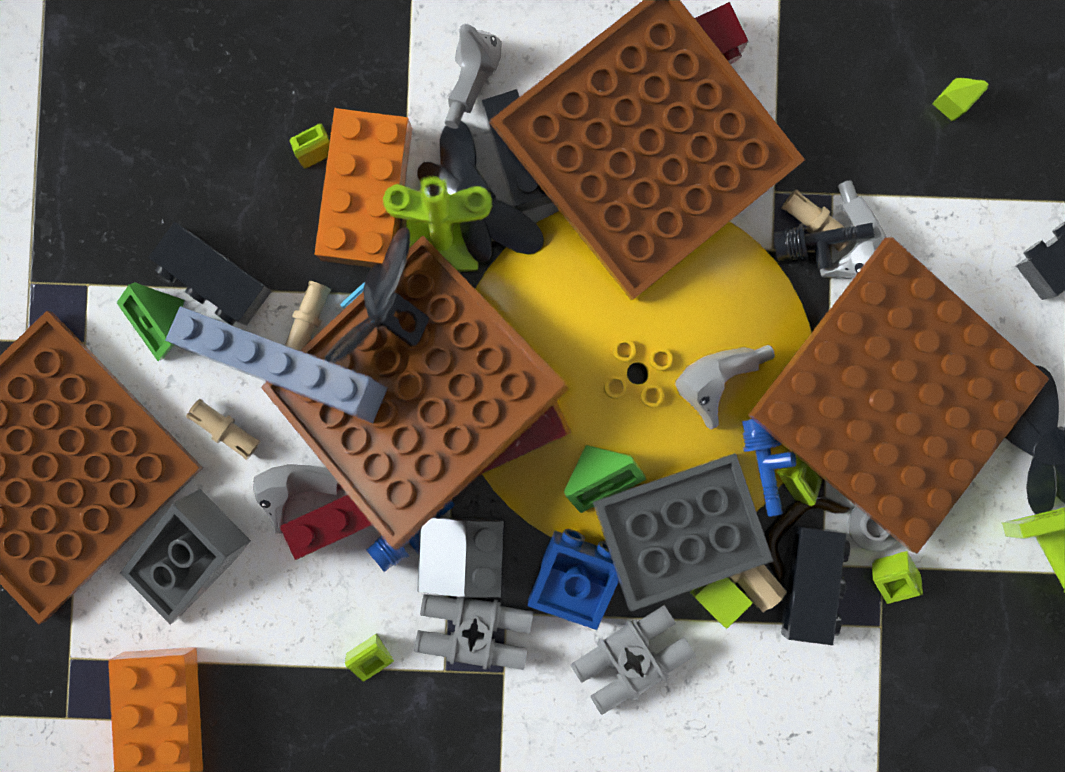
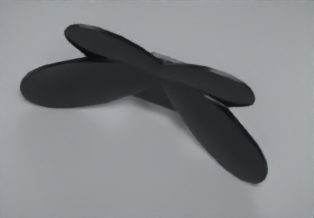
(503, 222)
(383, 302)
(1042, 438)

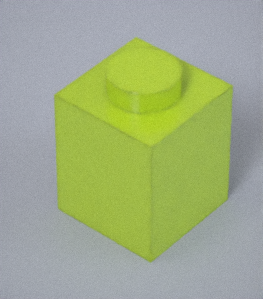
(723, 600)

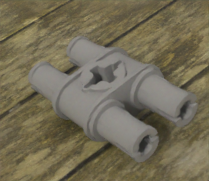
(458, 645)
(631, 681)

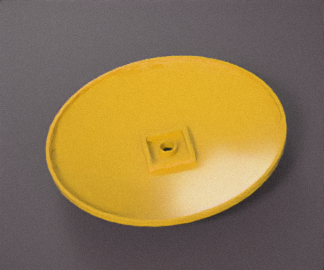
(591, 332)

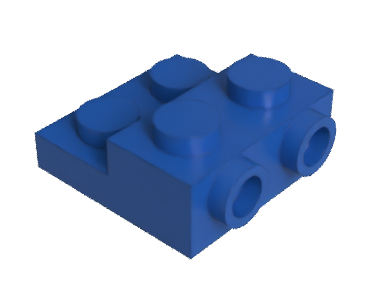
(575, 579)

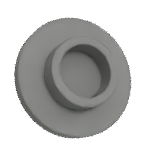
(868, 533)

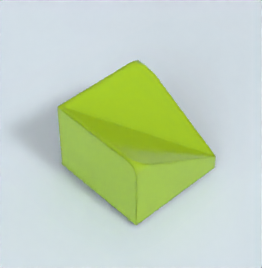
(960, 97)
(897, 577)

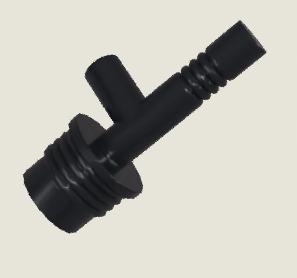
(794, 243)

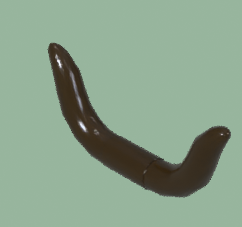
(787, 520)

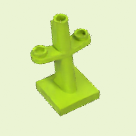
(439, 217)
(1049, 533)

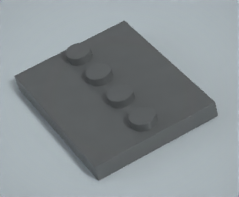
(682, 531)

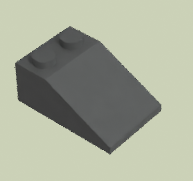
(184, 555)

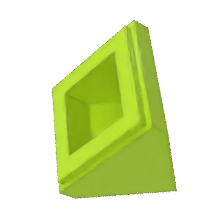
(311, 146)
(801, 482)
(368, 658)

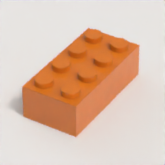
(363, 161)
(156, 711)

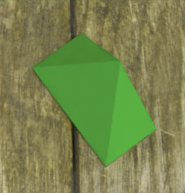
(150, 315)
(601, 475)

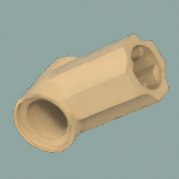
(760, 587)

